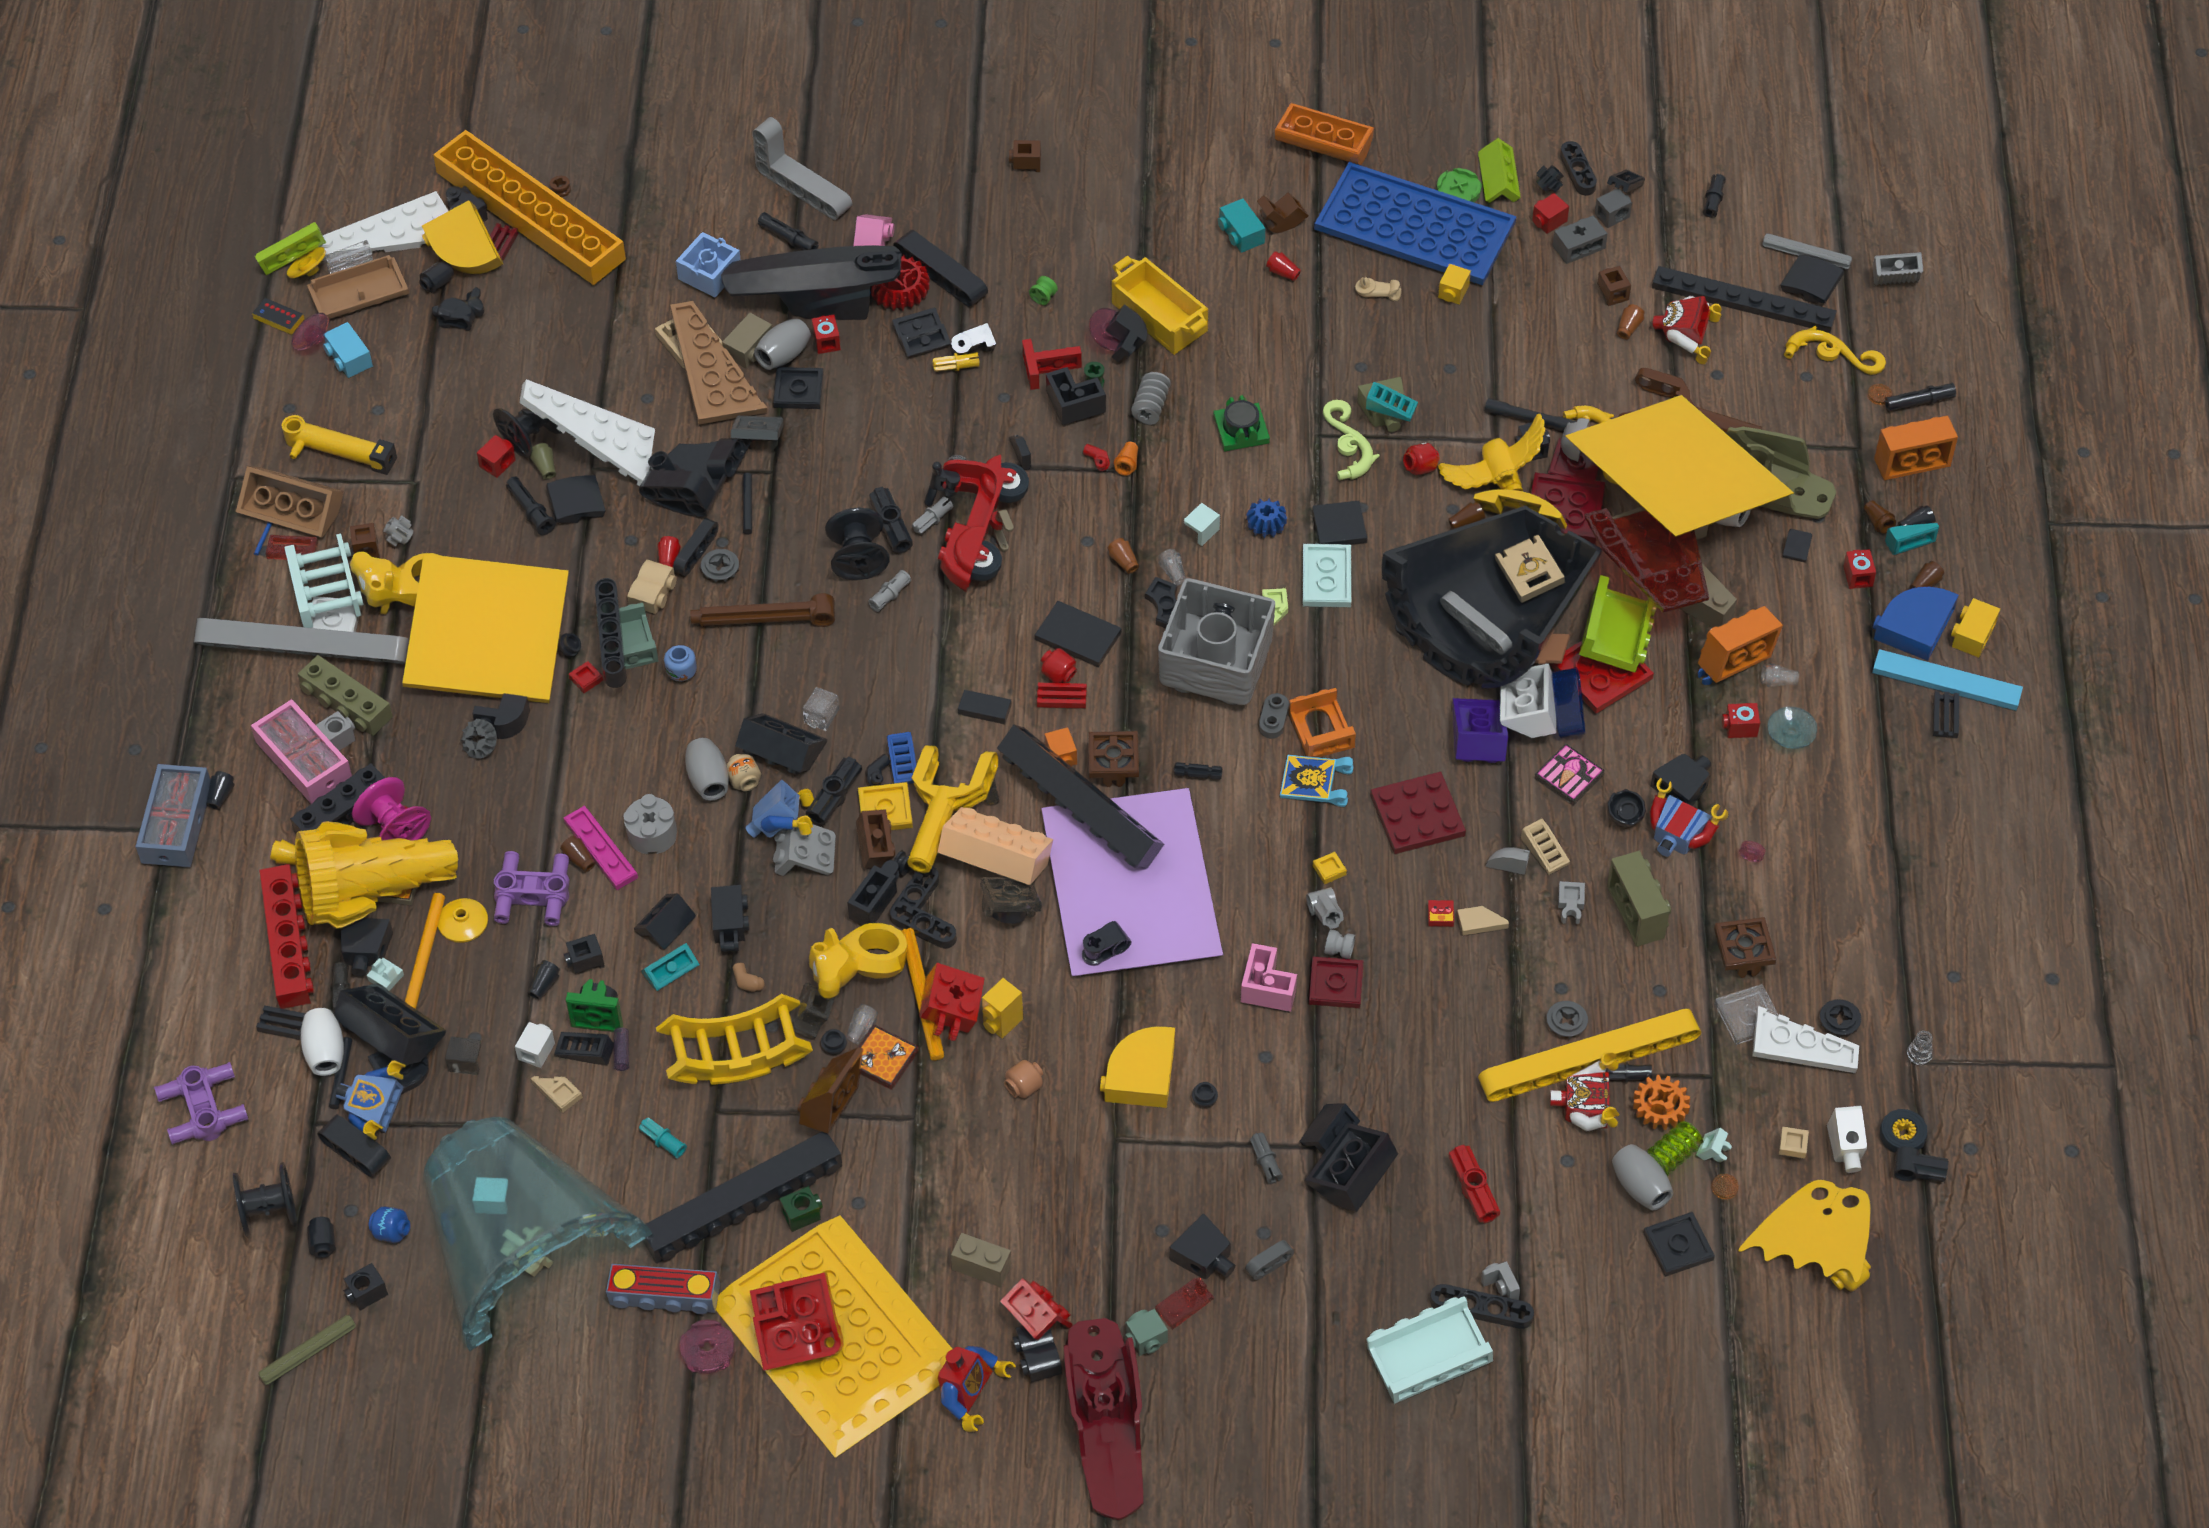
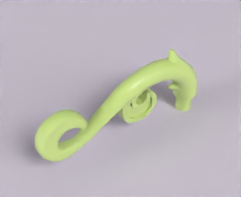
(1352, 437)

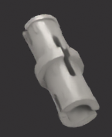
(889, 590)

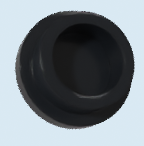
(569, 644)
(833, 1041)
(1204, 1094)

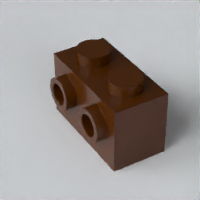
(875, 838)

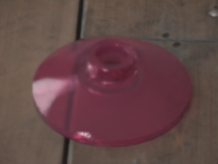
(1097, 326)
(310, 331)

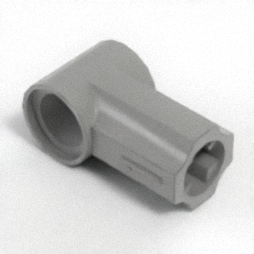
(1325, 906)

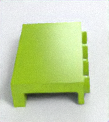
(1617, 628)

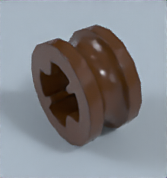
(560, 180)

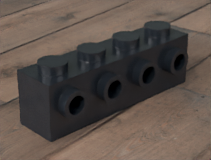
(338, 803)

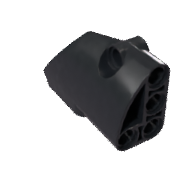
(692, 474)

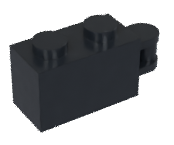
(874, 893)
(729, 917)

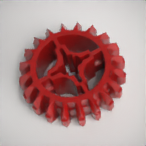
(906, 289)

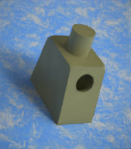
(1378, 419)

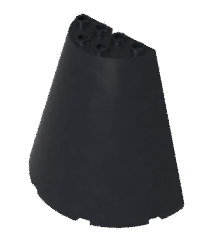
(1466, 565)

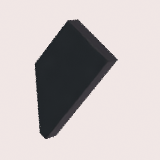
(1021, 451)

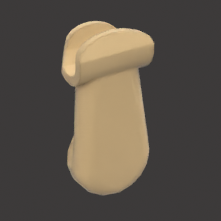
(1369, 288)

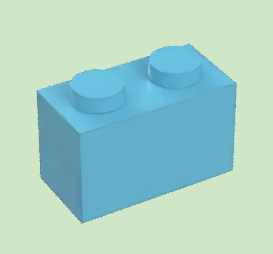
(347, 350)

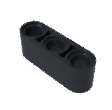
(354, 1145)

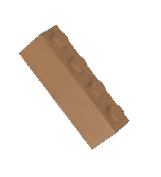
(288, 501)

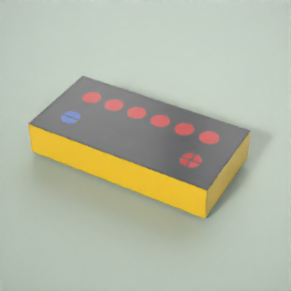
(278, 316)

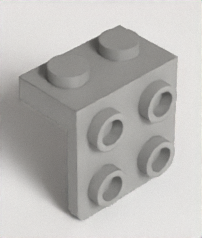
(808, 851)

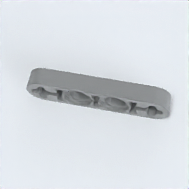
(1476, 622)

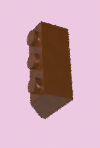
(831, 1091)

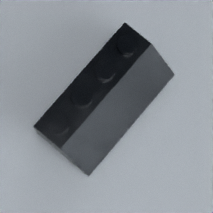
(387, 1023)

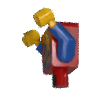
(964, 1378)

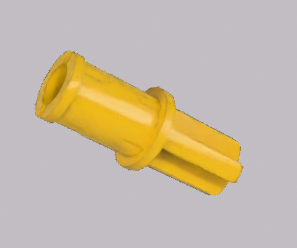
(956, 362)

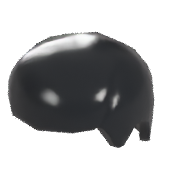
(1626, 808)

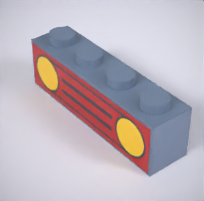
(663, 1288)

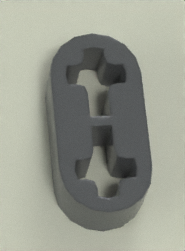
(1269, 1260)

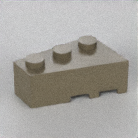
(1718, 608)

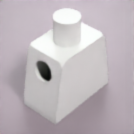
(1848, 1137)

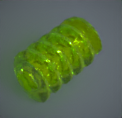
(1676, 1146)

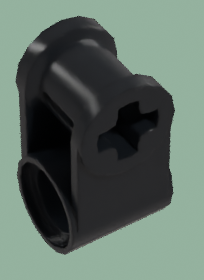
(1105, 942)

